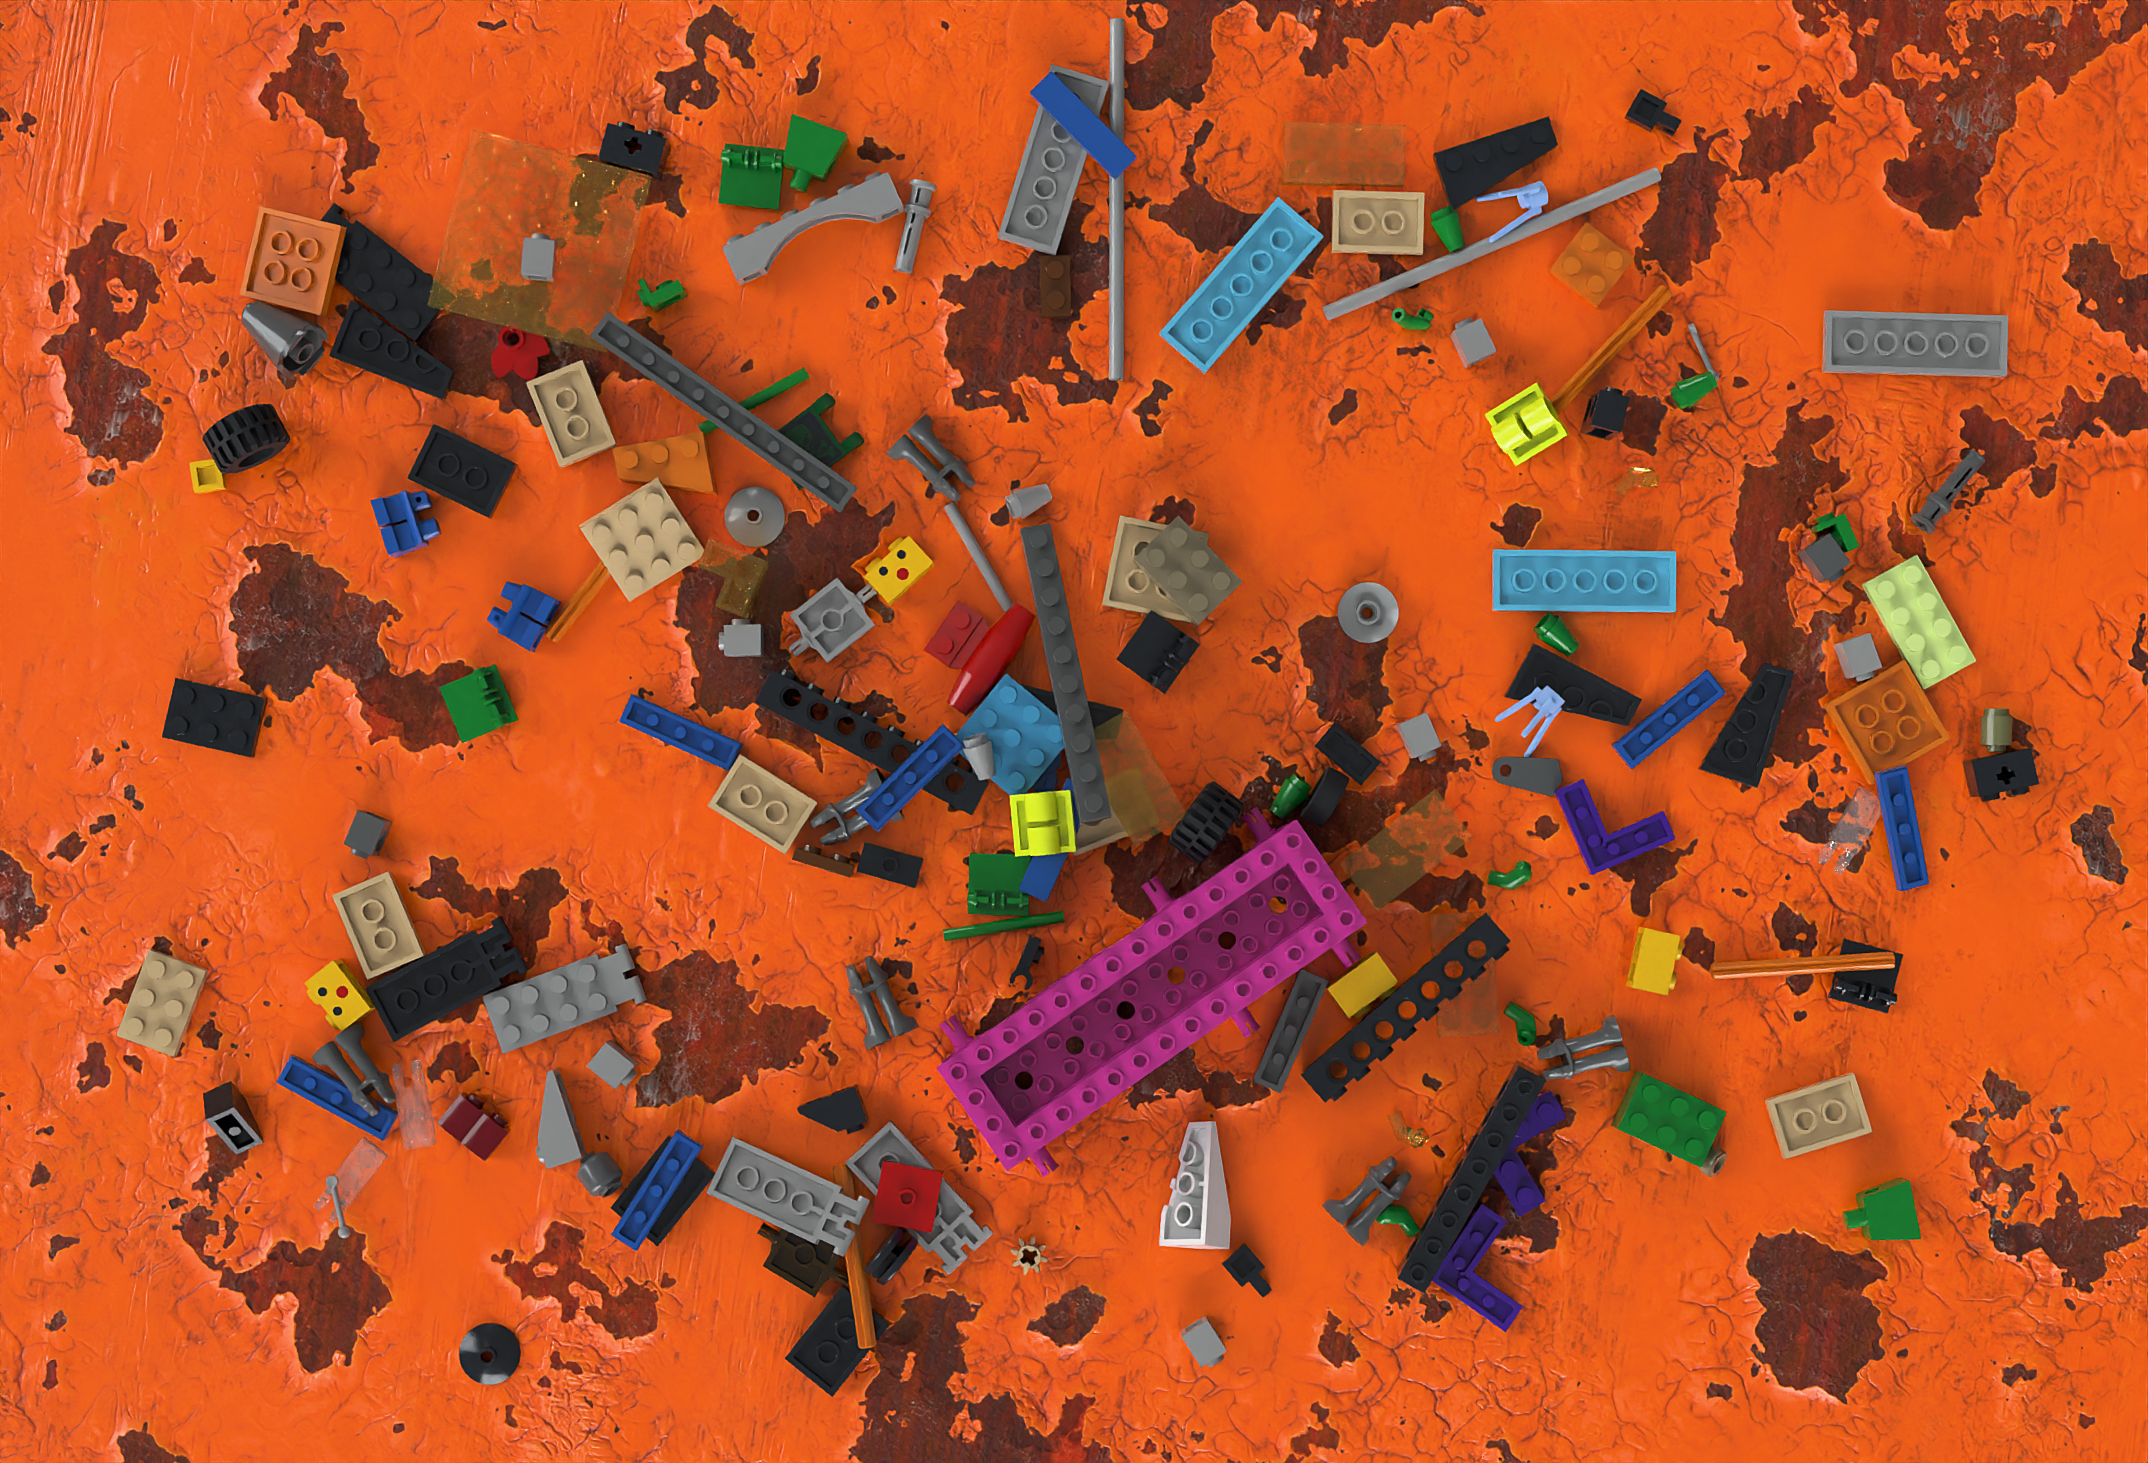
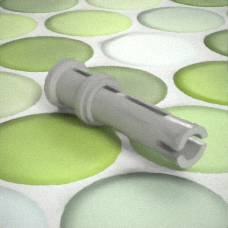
(917, 211)

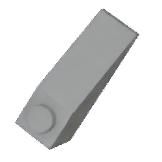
(558, 1130)

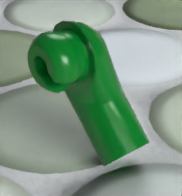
(1412, 322)
(1513, 879)
(1524, 1023)
(1399, 1215)

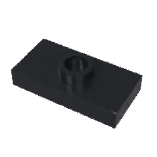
(1347, 754)
(890, 865)

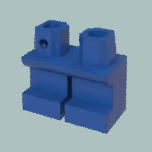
(402, 524)
(514, 623)

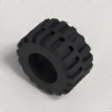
(246, 438)
(1206, 822)

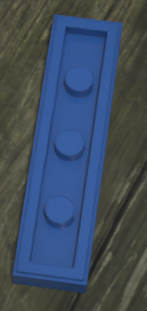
(1083, 125)
(1668, 719)
(681, 732)
(910, 778)
(1901, 828)
(1045, 869)
(334, 1096)
(657, 1190)

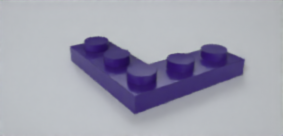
(1603, 849)
(1511, 1171)
(1457, 1269)

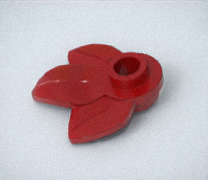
(518, 357)

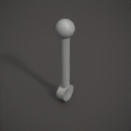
(1694, 333)
(332, 1182)

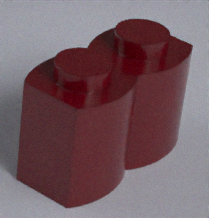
(475, 1125)

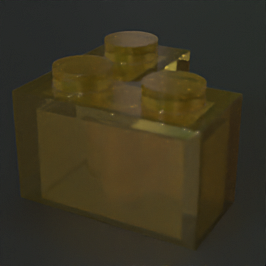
(742, 576)

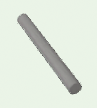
(978, 556)

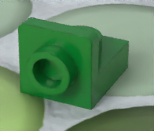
(665, 295)
(1840, 530)

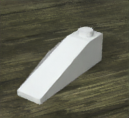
(1199, 1202)

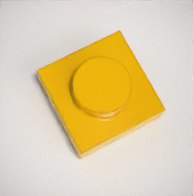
(207, 476)

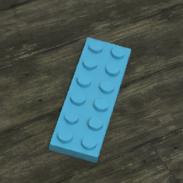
(1241, 285)
(1584, 581)

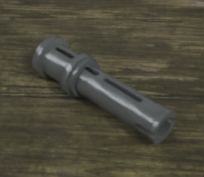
(1939, 502)

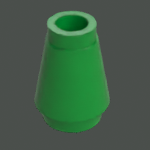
(1448, 227)
(1692, 390)
(1556, 634)
(1290, 796)

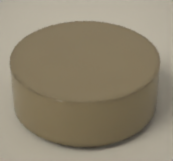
(1714, 1161)

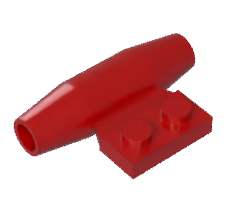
(980, 651)

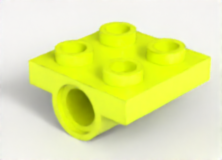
(1526, 424)
(1043, 823)

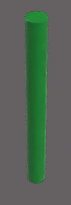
(764, 395)
(1003, 925)

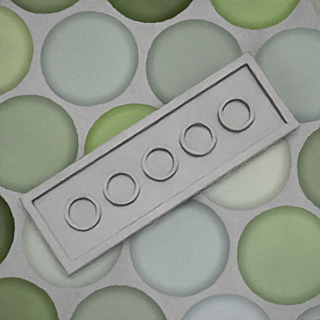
(1049, 172)
(1915, 343)

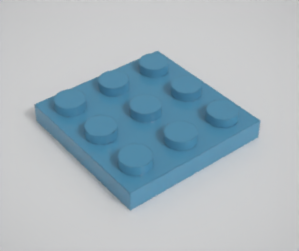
(1022, 733)

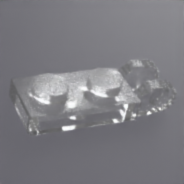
(1852, 828)
(414, 1108)
(354, 1175)

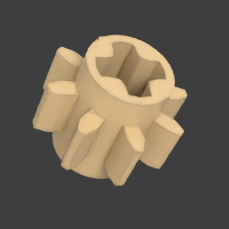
(1027, 1263)

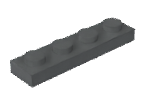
(1290, 1030)

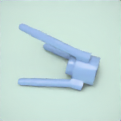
(1528, 196)
(1547, 703)

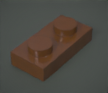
(1055, 286)
(837, 864)

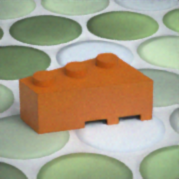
(677, 461)

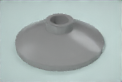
(765, 528)
(1377, 599)

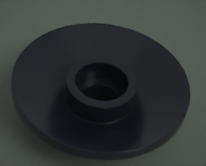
(500, 1343)

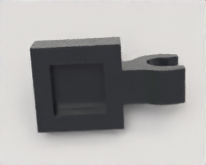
(1648, 111)
(1031, 953)
(1245, 1268)

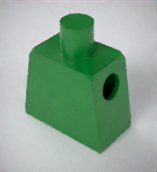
(811, 151)
(1885, 1212)

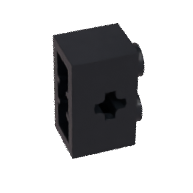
(647, 161)
(2018, 769)

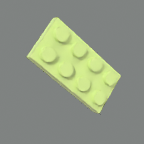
(1918, 622)

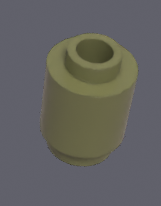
(1996, 730)

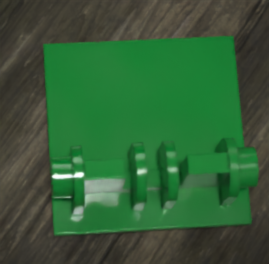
(751, 176)
(478, 703)
(996, 884)

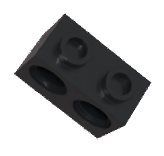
(1605, 413)

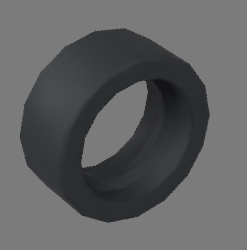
(1325, 797)

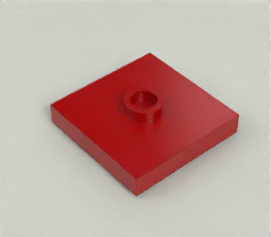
(907, 1196)

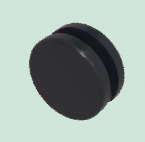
(890, 1256)

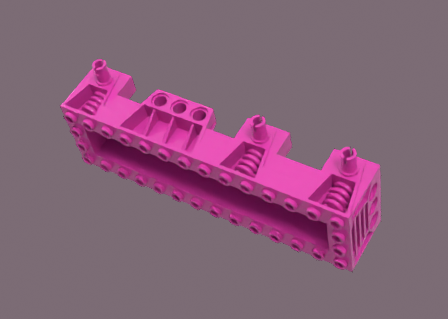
(1166, 1014)

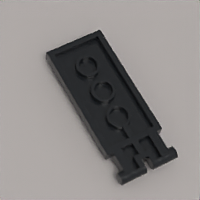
(383, 278)
(445, 979)

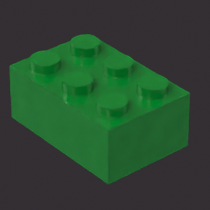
(1668, 1118)

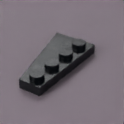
(1482, 163)
(381, 350)
(1748, 733)

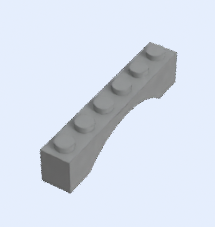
(869, 201)

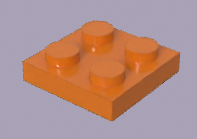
(1591, 264)

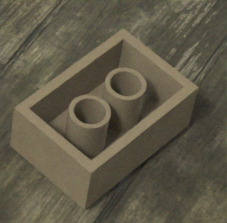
(1187, 571)

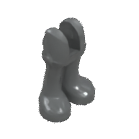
(906, 449)
(841, 808)
(876, 1031)
(1606, 1035)
(350, 1042)
(1343, 1209)

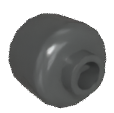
(599, 1174)

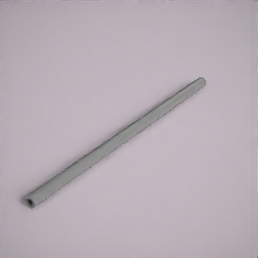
(1116, 204)
(1485, 247)

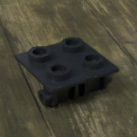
(1157, 651)
(1866, 987)

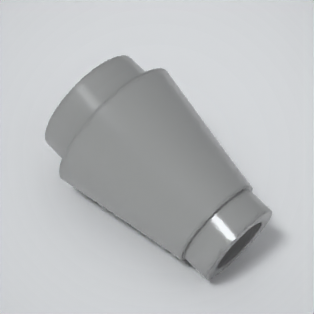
(1027, 500)
(980, 755)

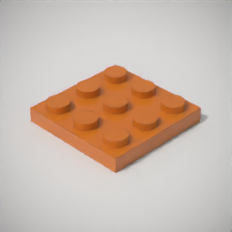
(293, 261)
(1886, 721)

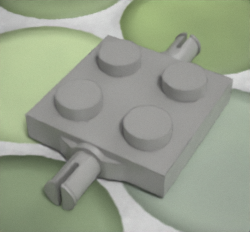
(832, 620)

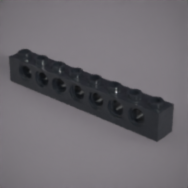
(773, 698)
(1318, 1072)
(1470, 1176)

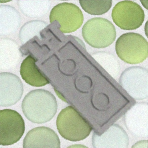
(562, 998)
(786, 1196)
(952, 1221)

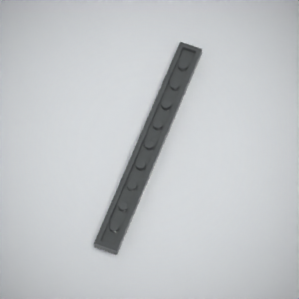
(723, 412)
(1065, 673)

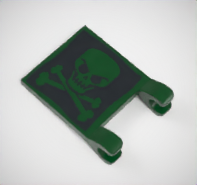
(816, 438)

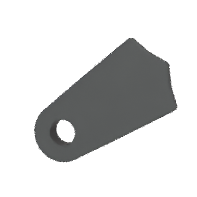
(1529, 774)

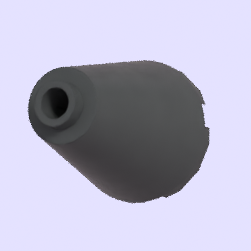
(285, 338)

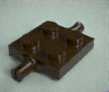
(802, 1261)

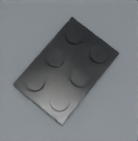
(462, 471)
(214, 717)
(688, 1190)
(830, 1344)

